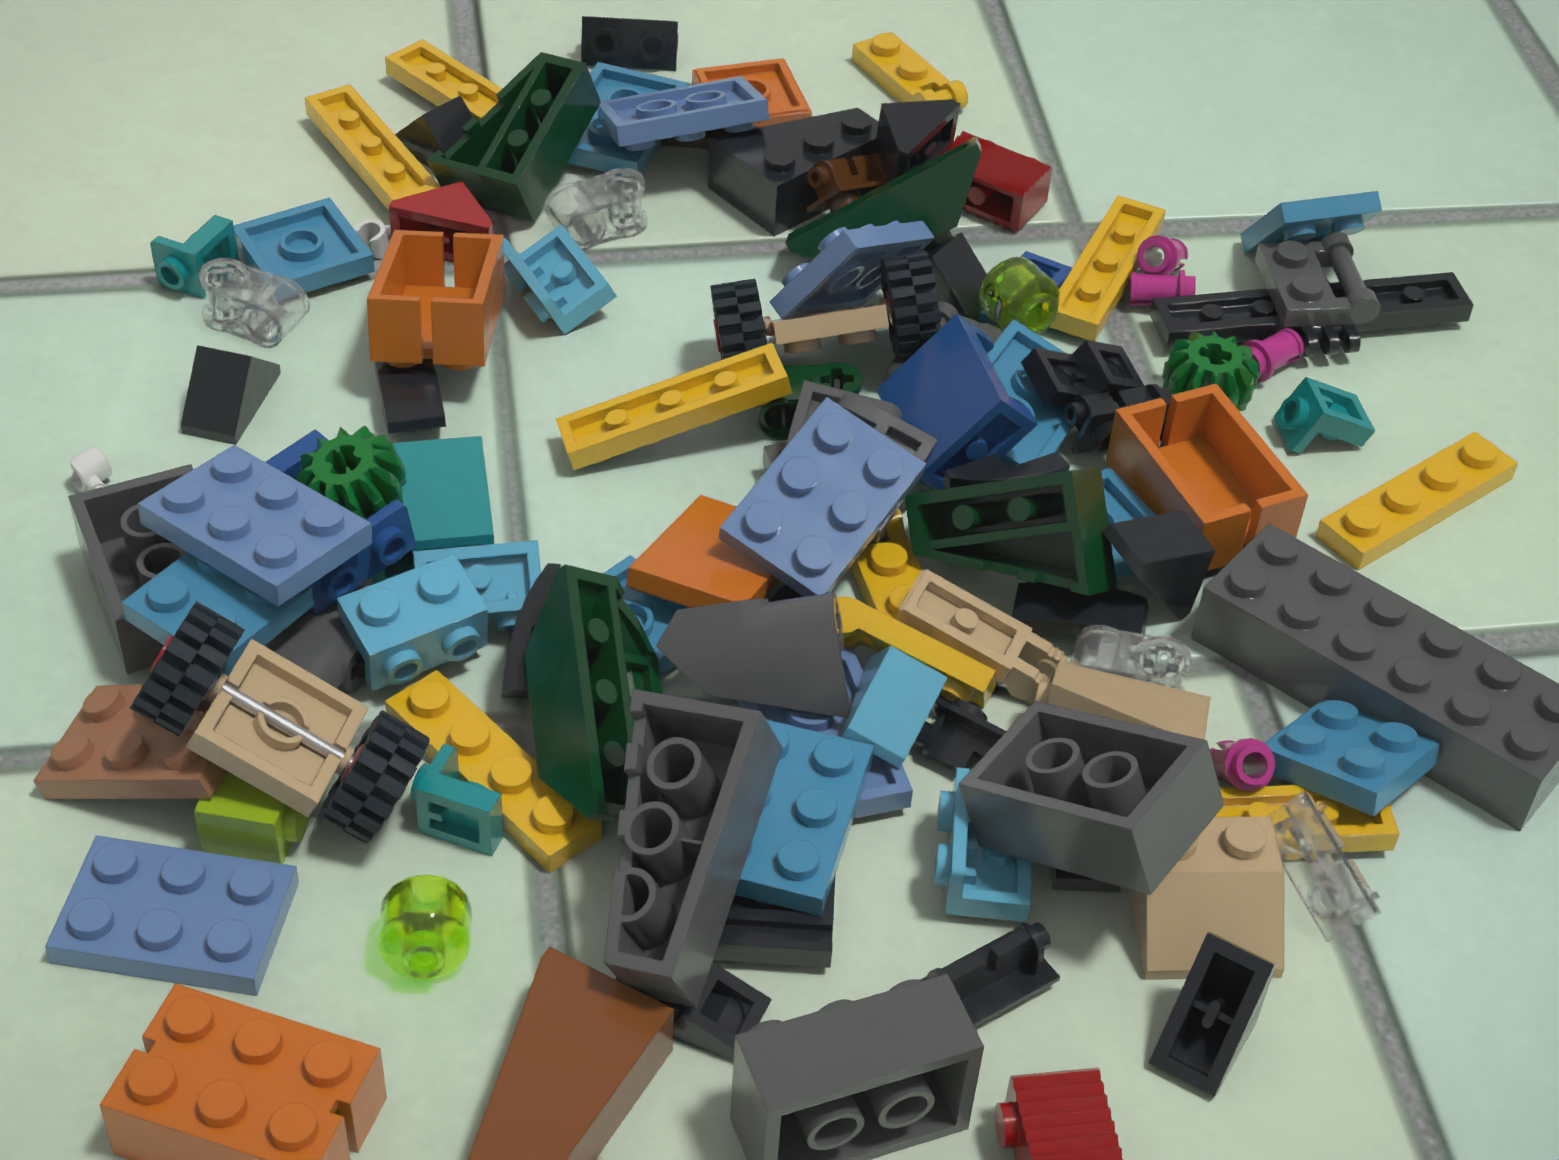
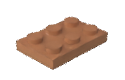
(125, 755)

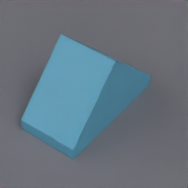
(892, 703)

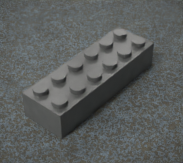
(1347, 639)

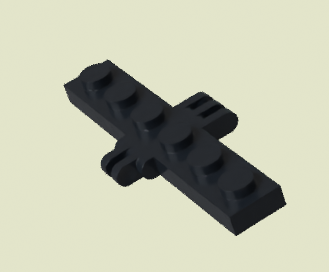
(1251, 313)

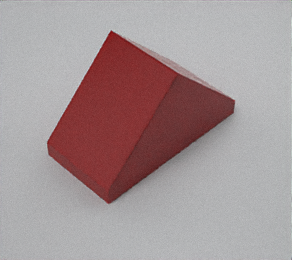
(443, 210)

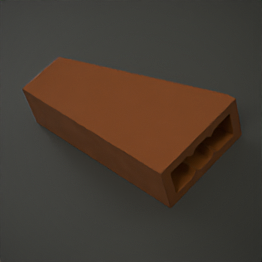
(573, 1065)

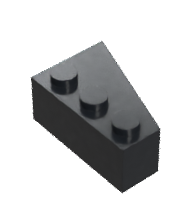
(768, 166)

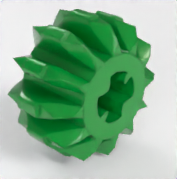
(1212, 361)
(355, 471)

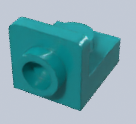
(179, 263)
(1321, 410)
(455, 808)

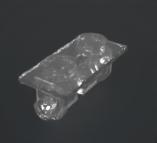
(1318, 868)

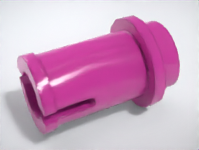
(1151, 260)
(1149, 286)
(1276, 351)
(1243, 763)

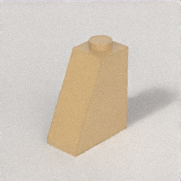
(1126, 699)

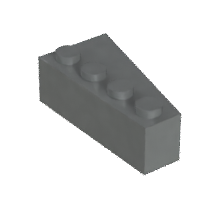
(684, 838)

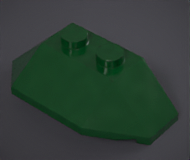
(926, 194)
(580, 688)

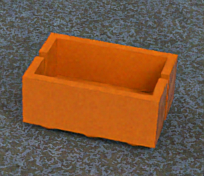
(421, 318)
(1207, 467)
(241, 1087)

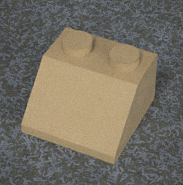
(1221, 885)

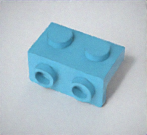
(560, 279)
(499, 573)
(415, 621)
(977, 878)

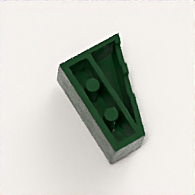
(525, 139)
(1021, 527)

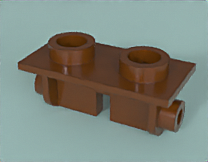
(844, 181)

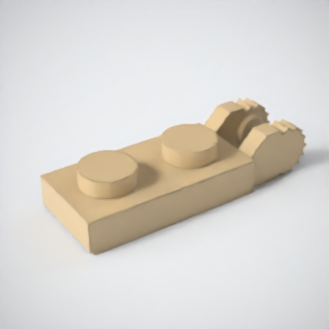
(981, 633)

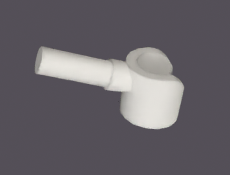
(376, 235)
(90, 469)

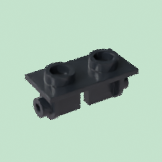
(629, 42)
(1095, 414)
(957, 734)
(1001, 972)

